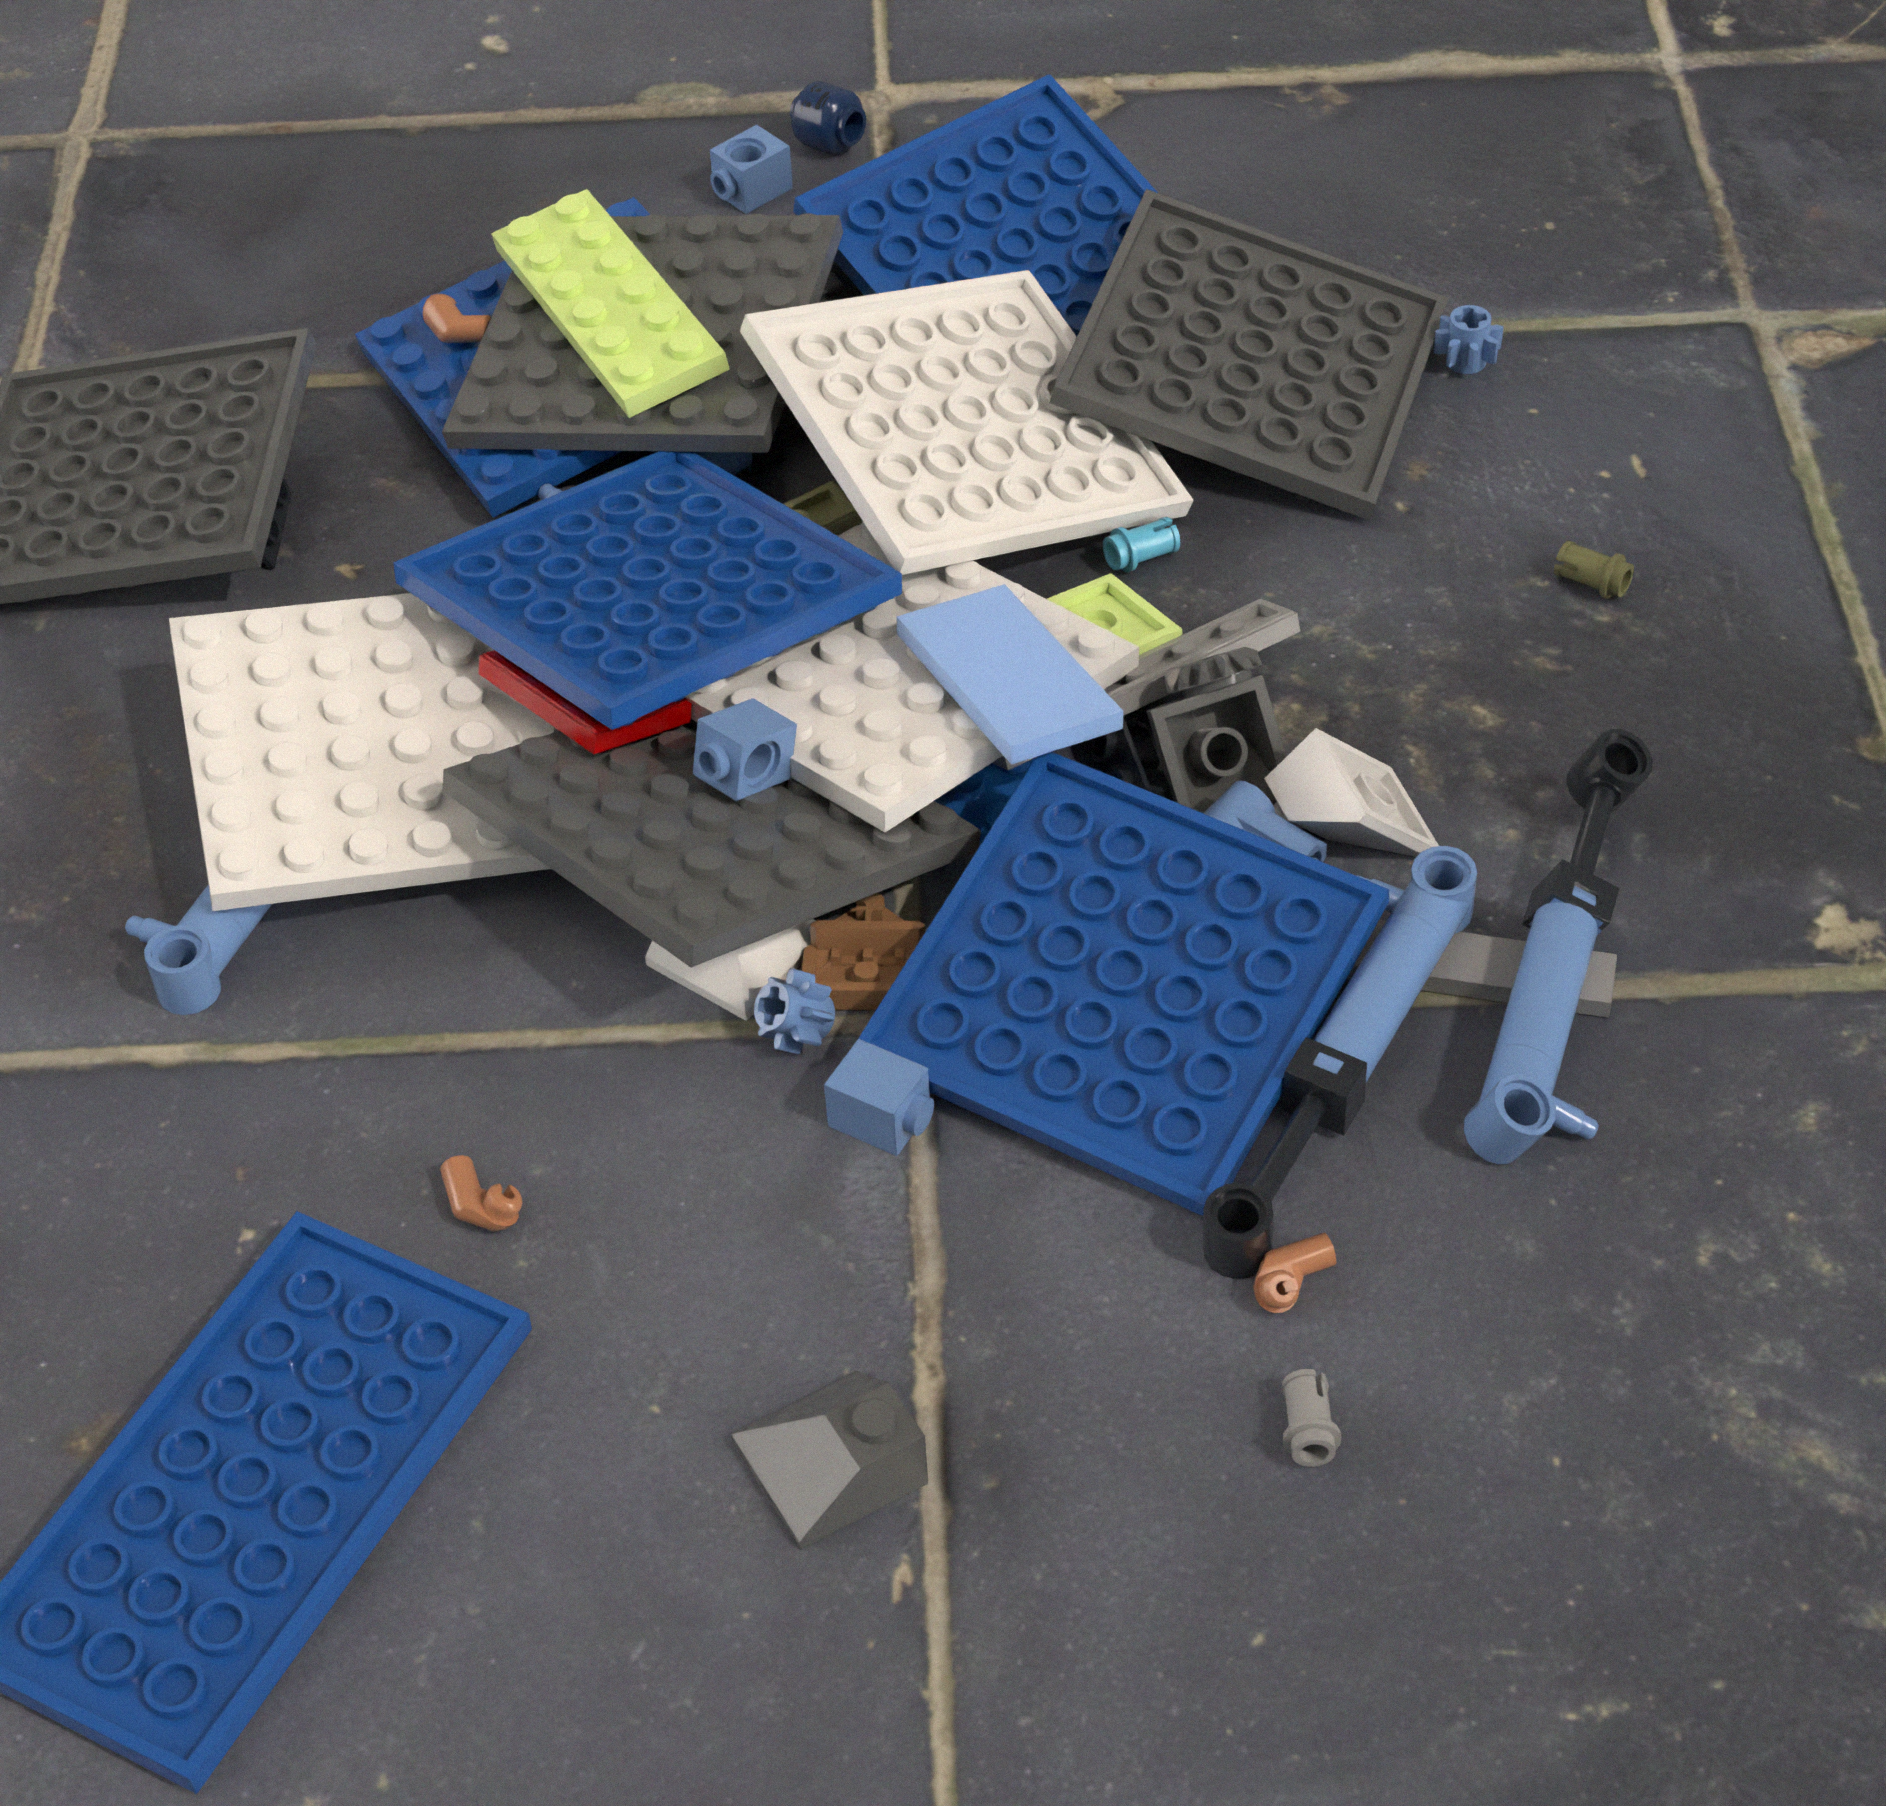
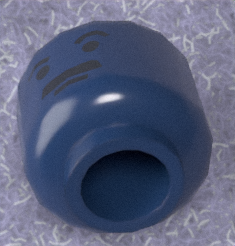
(827, 117)

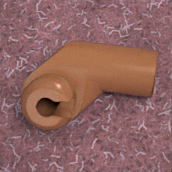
(448, 322)
(476, 1205)
(1284, 1267)

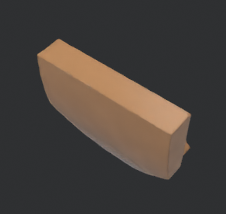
(861, 953)

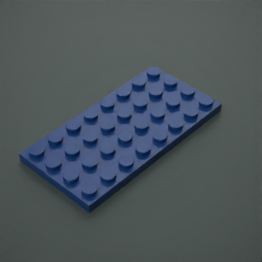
(246, 1497)

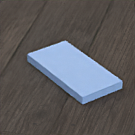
(1009, 674)

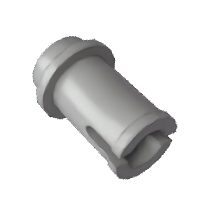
(1310, 1430)

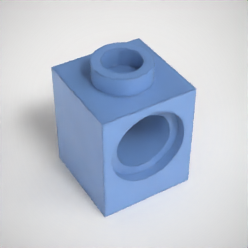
(751, 169)
(744, 749)

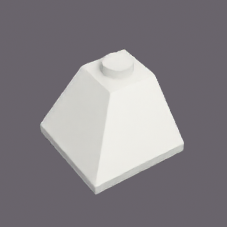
(1347, 797)
(739, 975)

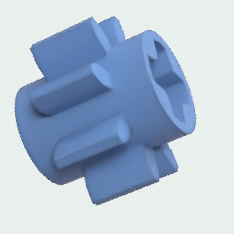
(1468, 339)
(794, 1011)

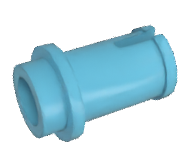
(1129, 547)

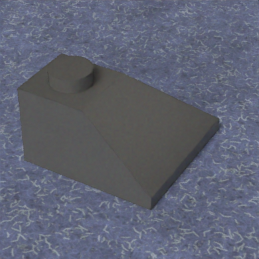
(1216, 741)
(835, 1455)

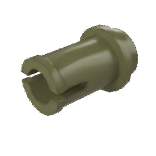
(1594, 569)

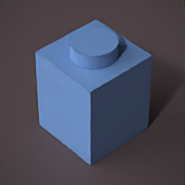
(878, 1097)

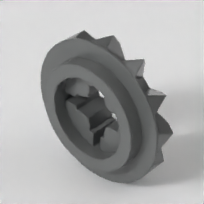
(1212, 672)

